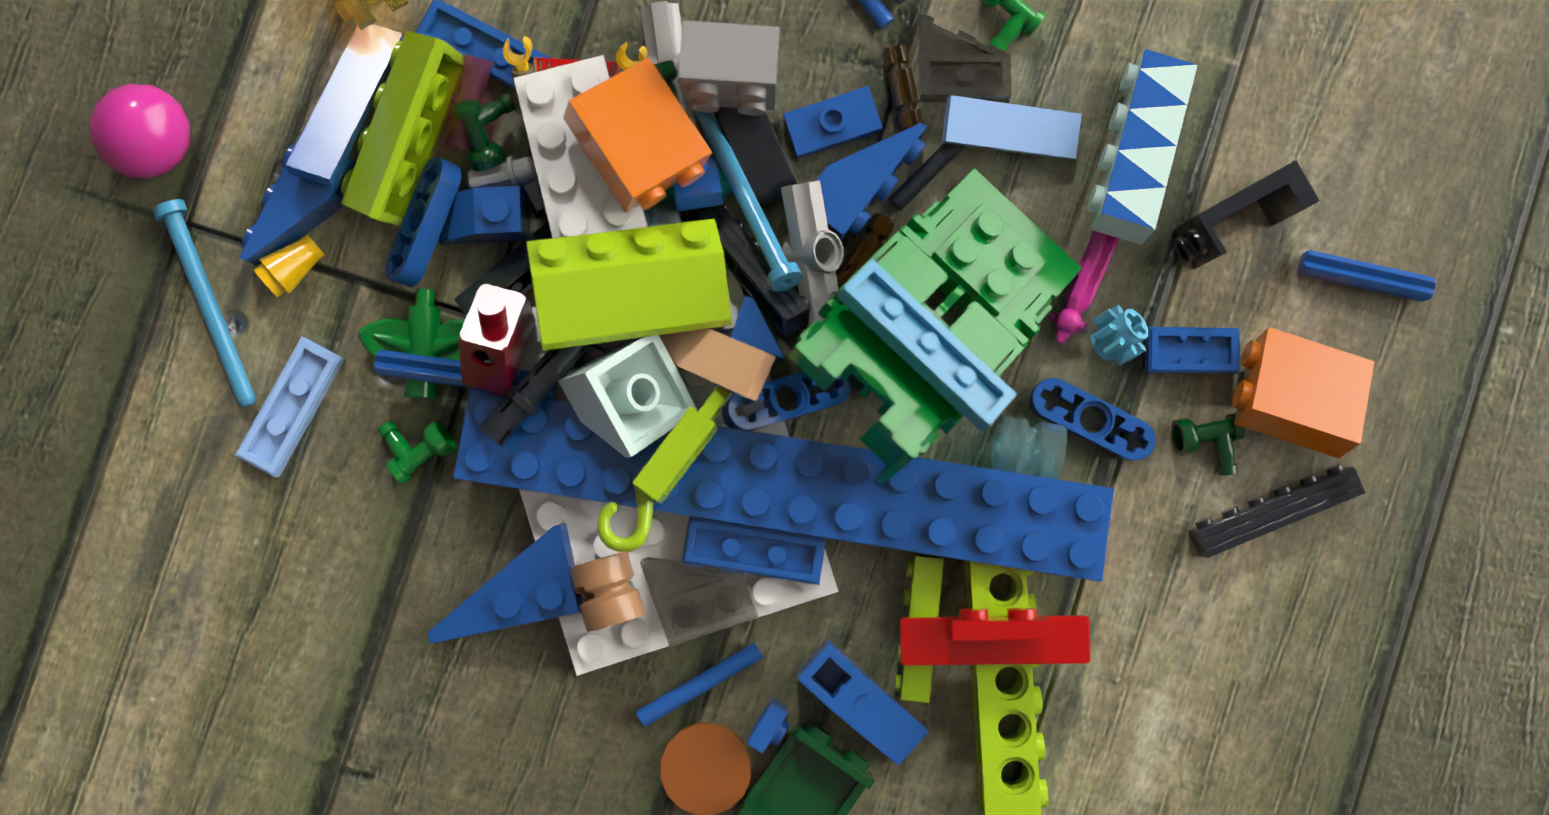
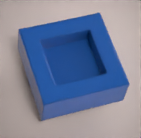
(769, 727)

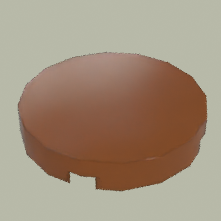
(705, 768)

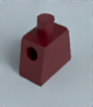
(497, 326)

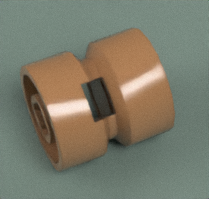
(607, 591)

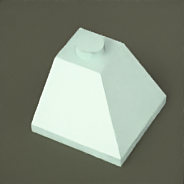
(629, 394)

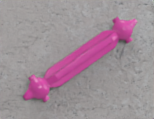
(1084, 285)

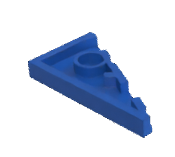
(523, 592)

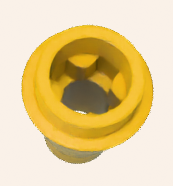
(288, 266)

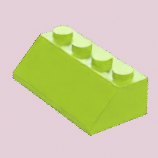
(404, 127)
(629, 284)

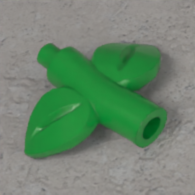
(419, 335)

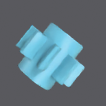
(1119, 334)

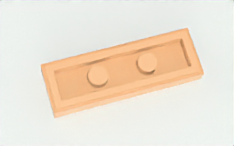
(720, 360)

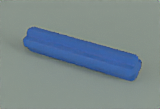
(1366, 276)

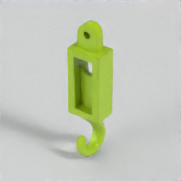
(665, 470)

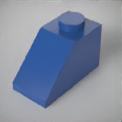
(487, 216)

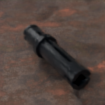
(530, 392)

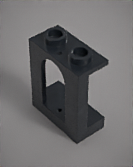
(1278, 195)

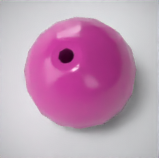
(139, 131)

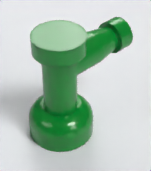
(1022, 20)
(406, 459)

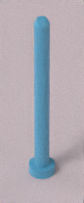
(172, 214)
(783, 274)

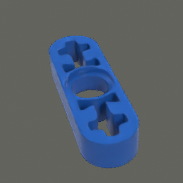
(423, 222)
(760, 418)
(1116, 444)

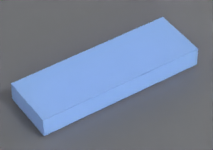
(1011, 128)
(290, 407)

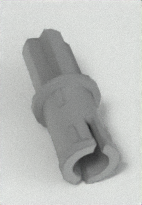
(509, 173)

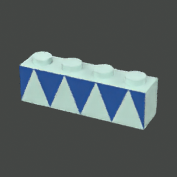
(1142, 146)

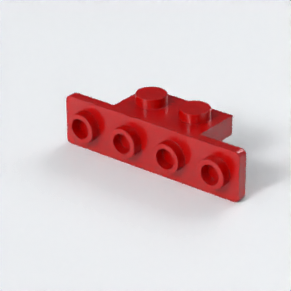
(995, 640)

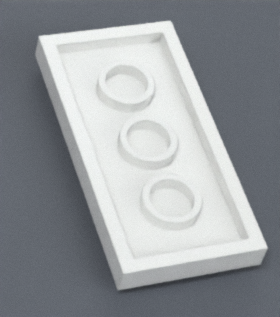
(570, 185)

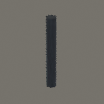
(924, 174)

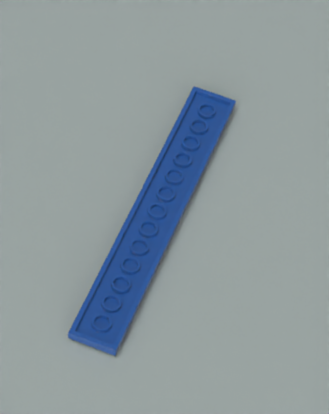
(810, 491)

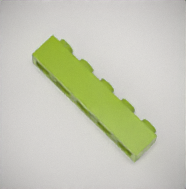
(921, 601)

